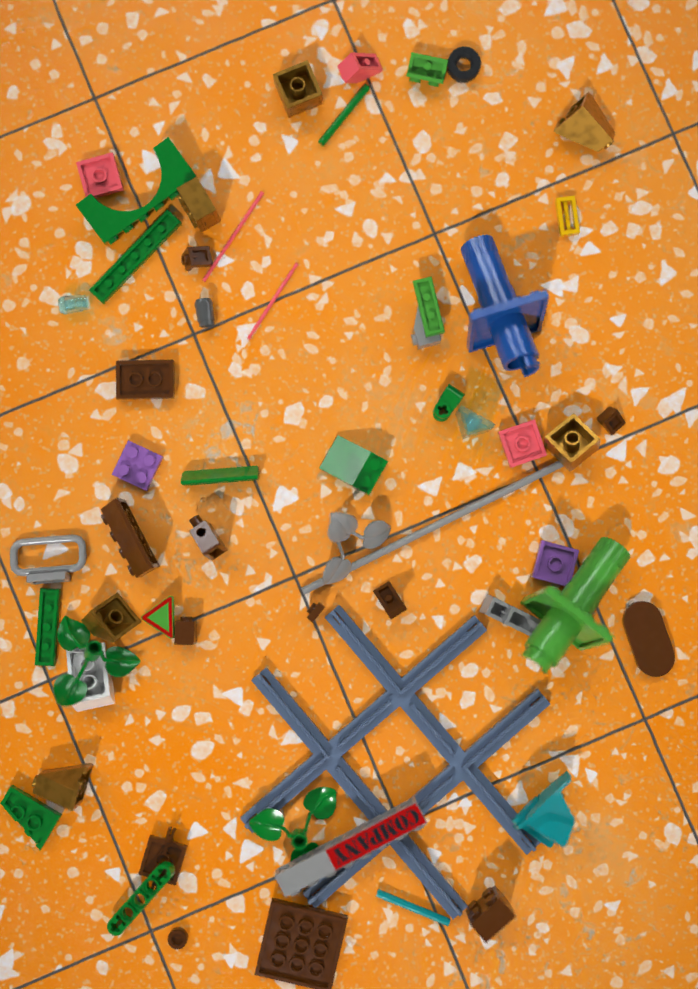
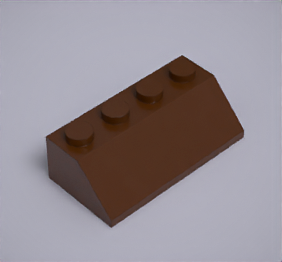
(129, 537)

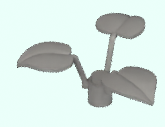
(339, 530)

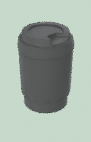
(205, 312)

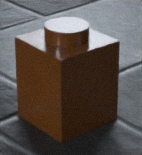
(185, 631)

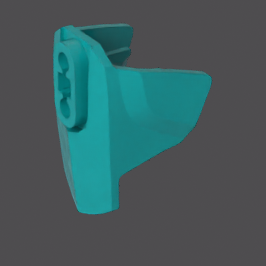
(548, 815)

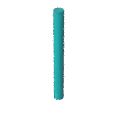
(413, 907)

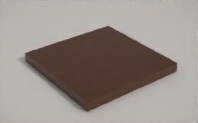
(301, 944)

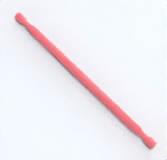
(272, 301)

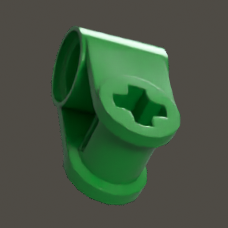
(449, 401)

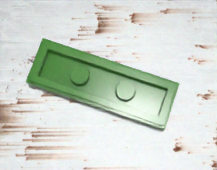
(428, 307)

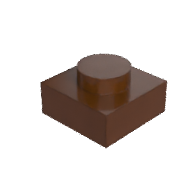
(314, 611)

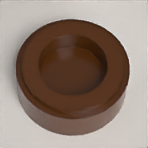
(177, 938)

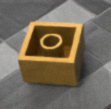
(298, 88)
(197, 205)
(572, 442)

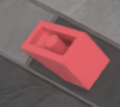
(359, 67)

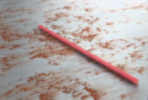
(233, 236)

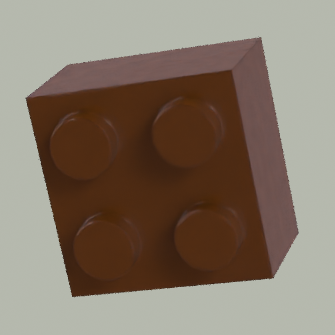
(490, 913)

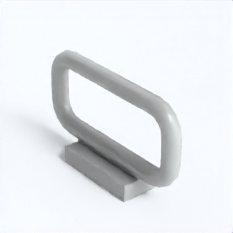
(50, 574)

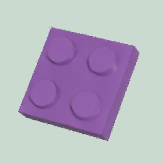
(137, 465)
(554, 563)

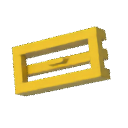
(568, 232)

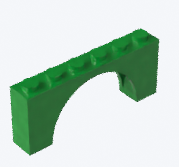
(111, 223)

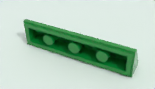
(220, 475)

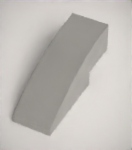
(509, 615)

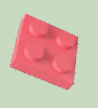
(100, 175)
(522, 443)

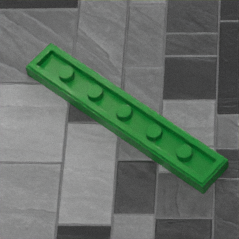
(135, 256)

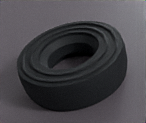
(463, 76)

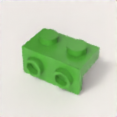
(427, 68)

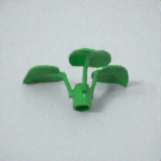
(75, 634)
(270, 821)

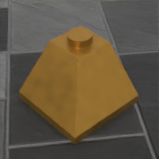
(111, 619)

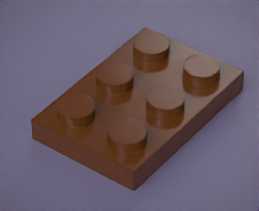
(145, 379)

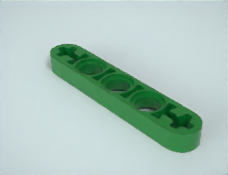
(148, 894)

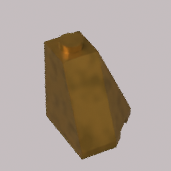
(586, 125)
(63, 785)

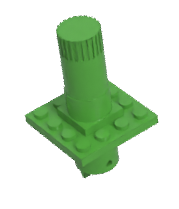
(568, 614)

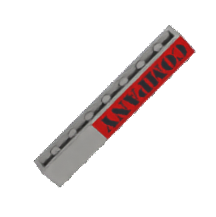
(350, 847)

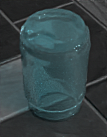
(72, 304)

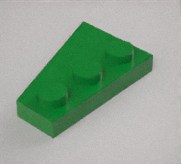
(33, 815)

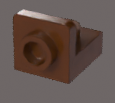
(196, 257)

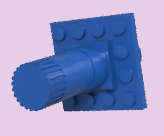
(503, 316)

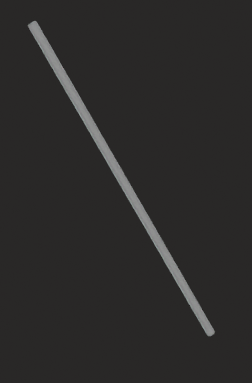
(443, 521)

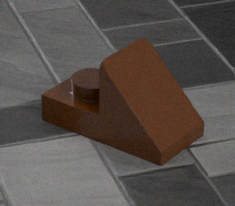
(390, 600)

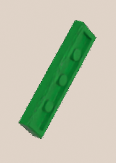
(47, 627)

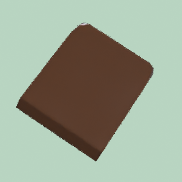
(611, 420)

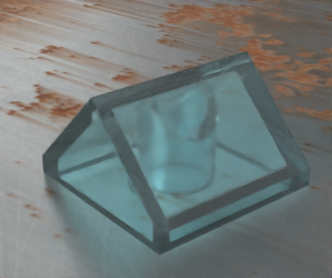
(472, 423)

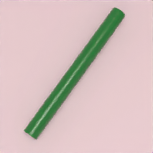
(343, 115)

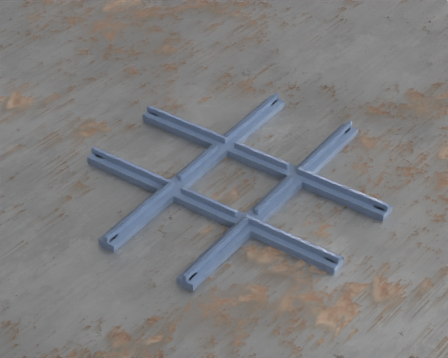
(399, 692)

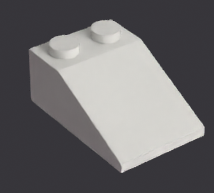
(99, 682)

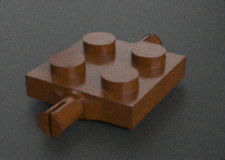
(162, 850)

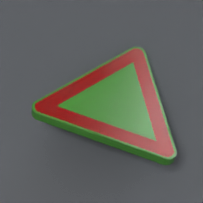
(162, 617)

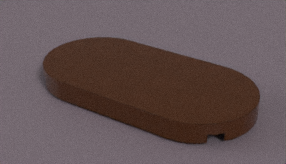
(648, 638)

